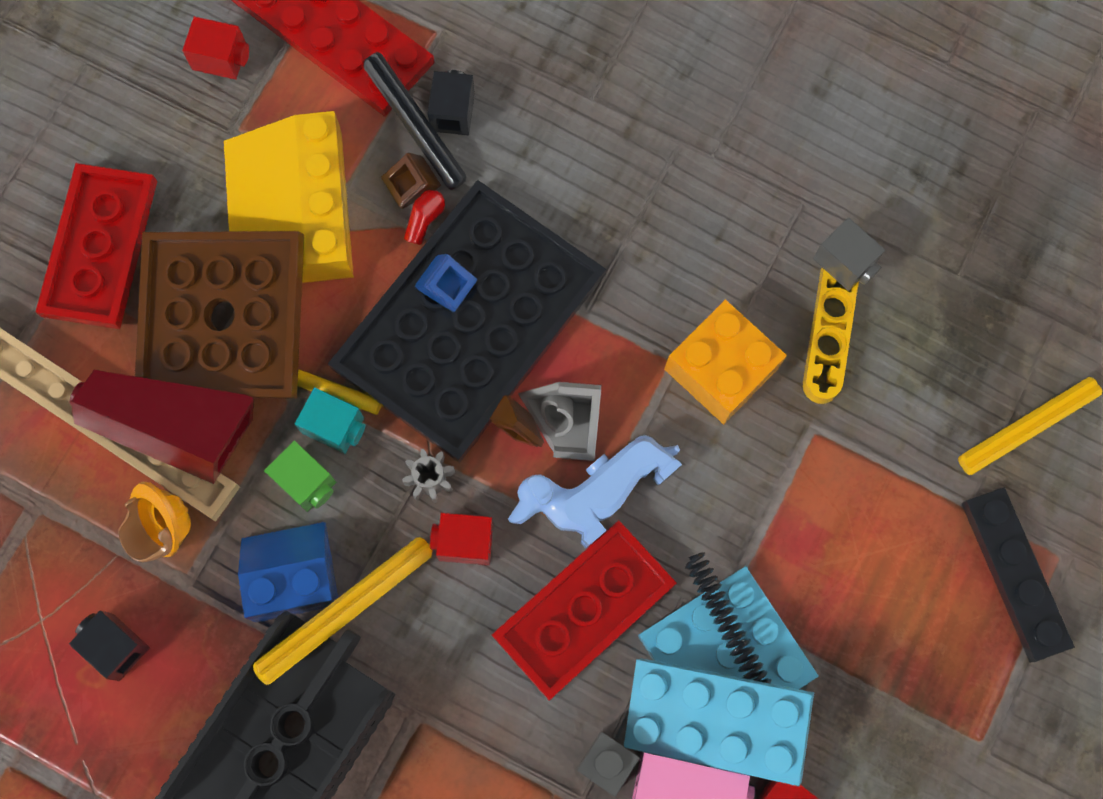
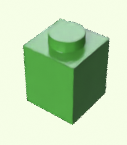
(301, 477)

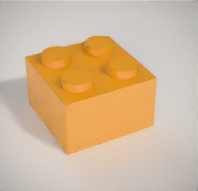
(724, 361)

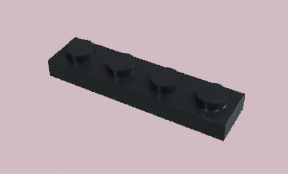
(1017, 575)

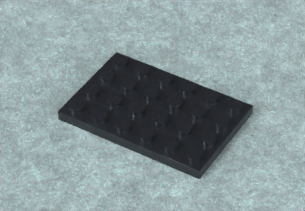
(453, 368)

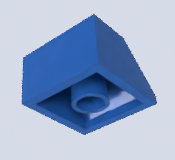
(286, 572)

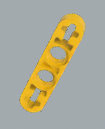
(836, 327)

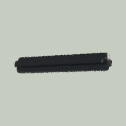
(414, 121)

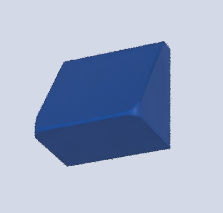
(446, 282)

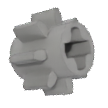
(431, 487)

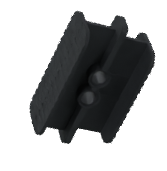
(338, 713)

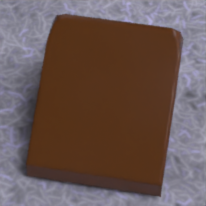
(409, 179)
(516, 422)

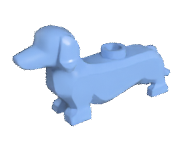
(600, 494)

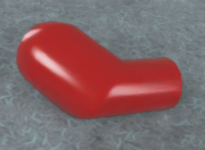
(423, 212)

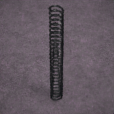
(728, 620)

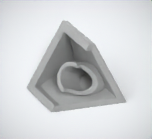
(566, 417)

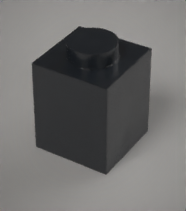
(451, 102)
(108, 645)

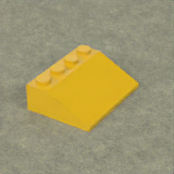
(294, 181)

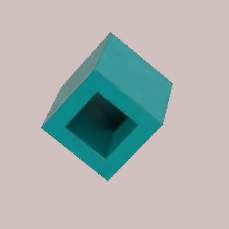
(331, 421)

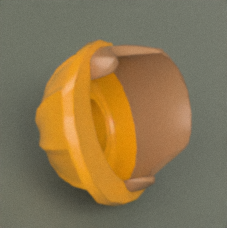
(153, 524)

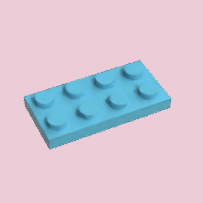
(719, 721)

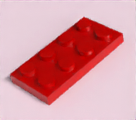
(97, 246)
(583, 610)

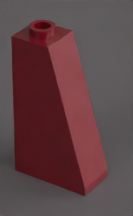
(164, 420)

